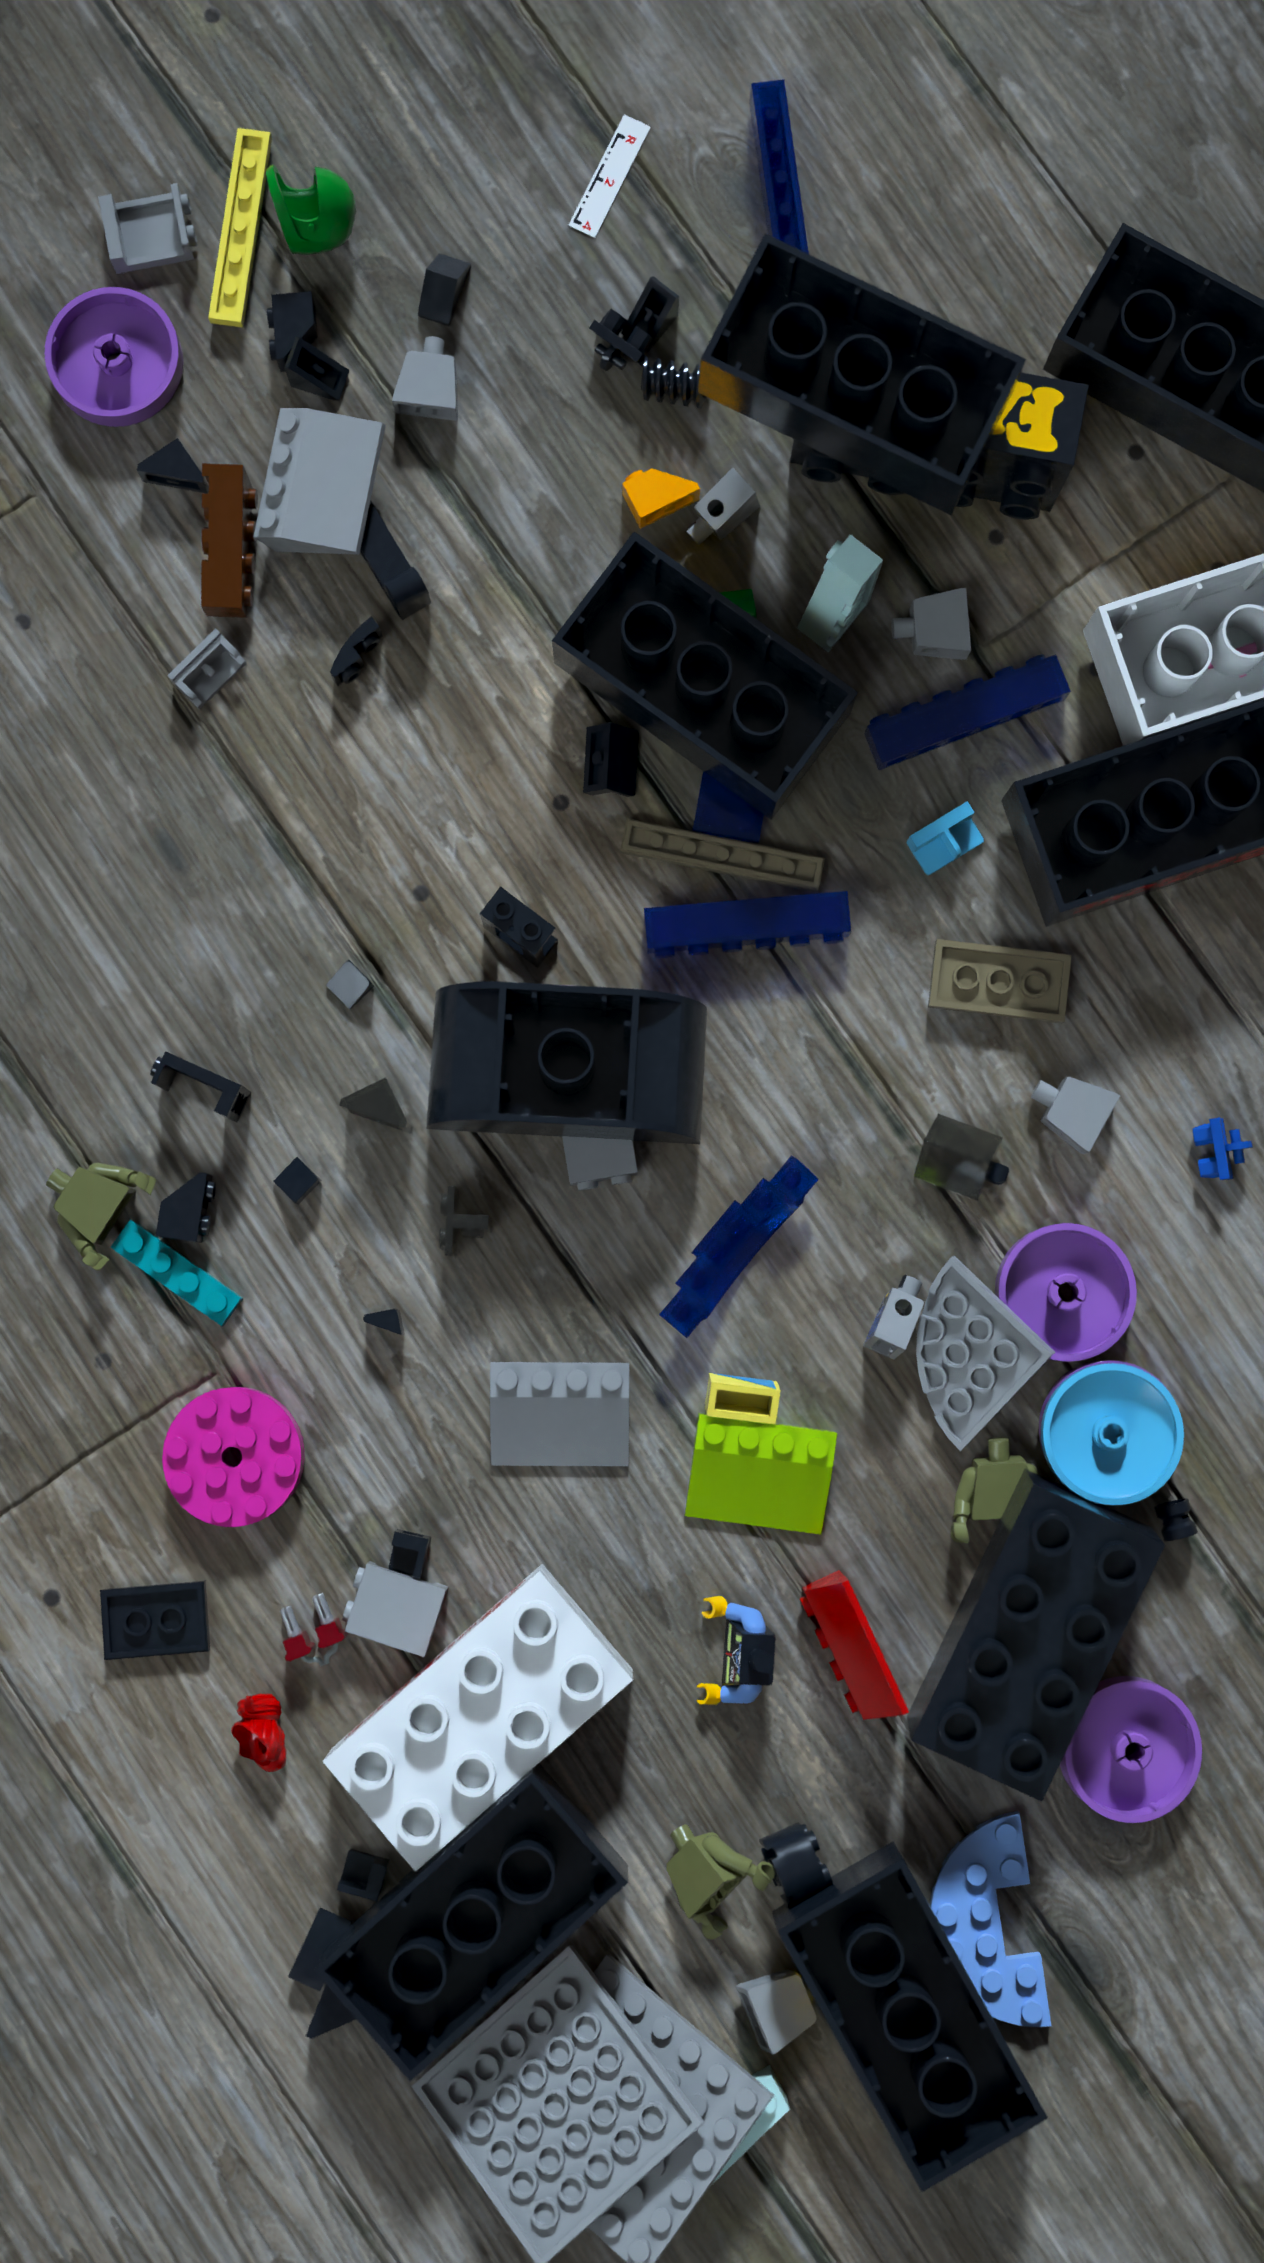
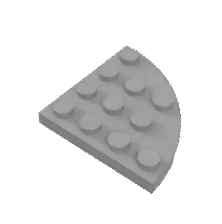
(972, 1353)

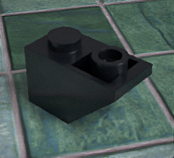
(291, 317)
(185, 1210)

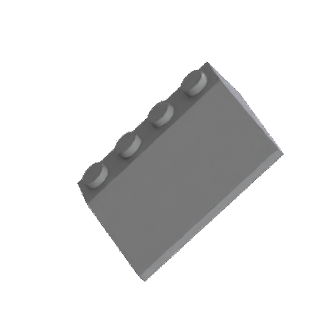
(319, 482)
(559, 1413)

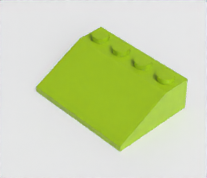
(760, 1474)

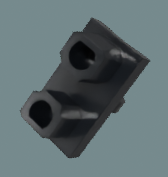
(634, 347)

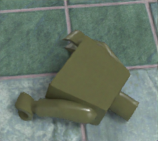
(93, 1203)
(987, 1487)
(706, 1873)

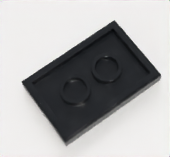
(155, 1620)

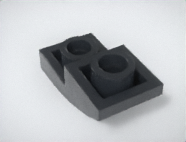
(348, 662)
(322, 1933)

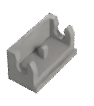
(207, 669)

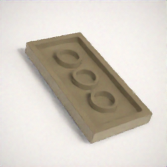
(999, 981)

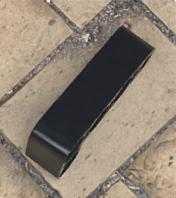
(390, 567)

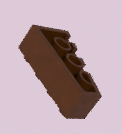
(227, 541)

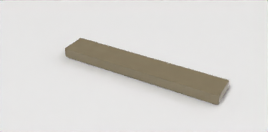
(722, 855)

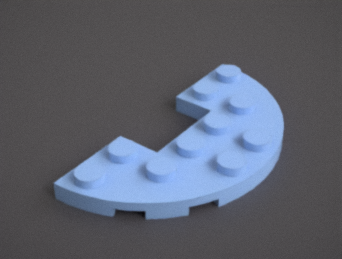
(969, 1915)

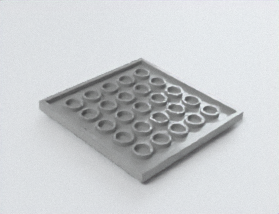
(720, 2091)
(557, 2105)

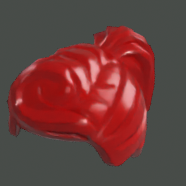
(259, 1733)

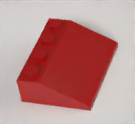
(853, 1648)

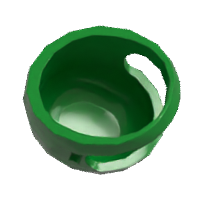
(314, 217)

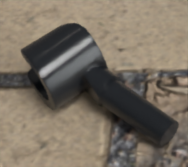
(998, 1174)

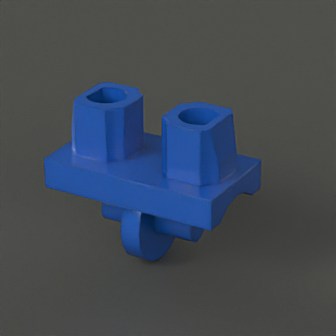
(1215, 1134)

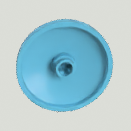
(1112, 1434)

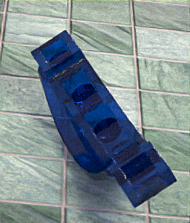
(734, 1243)

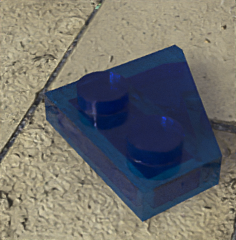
(725, 814)

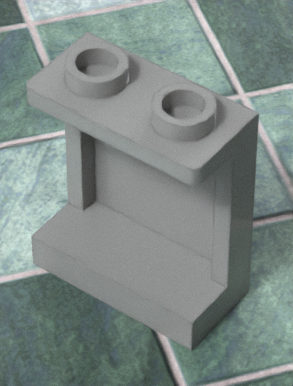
(148, 230)
(598, 1160)
(394, 1609)

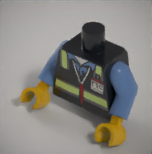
(747, 1654)

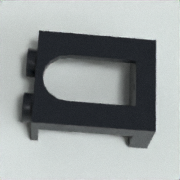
(513, 920)
(233, 1094)

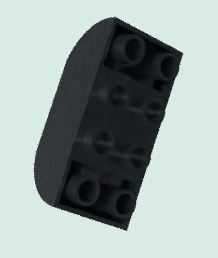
(567, 1062)

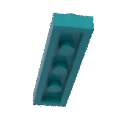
(176, 1272)

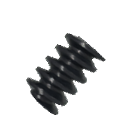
(671, 382)

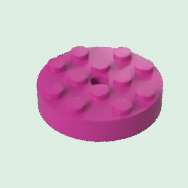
(212, 1486)

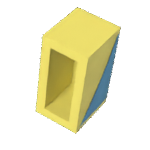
(742, 1398)

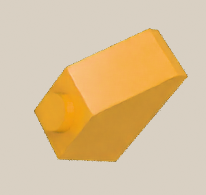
(657, 494)

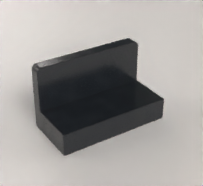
(610, 760)

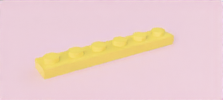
(240, 227)

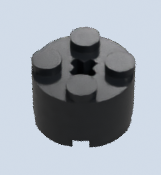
(795, 1863)

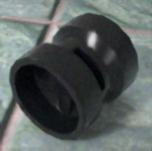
(1176, 1519)

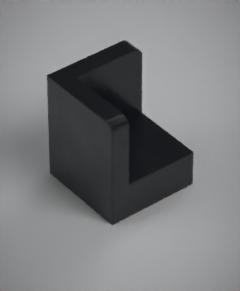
(409, 1553)
(363, 1875)

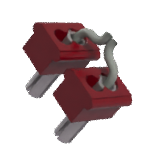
(328, 1632)

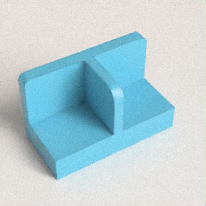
(945, 839)

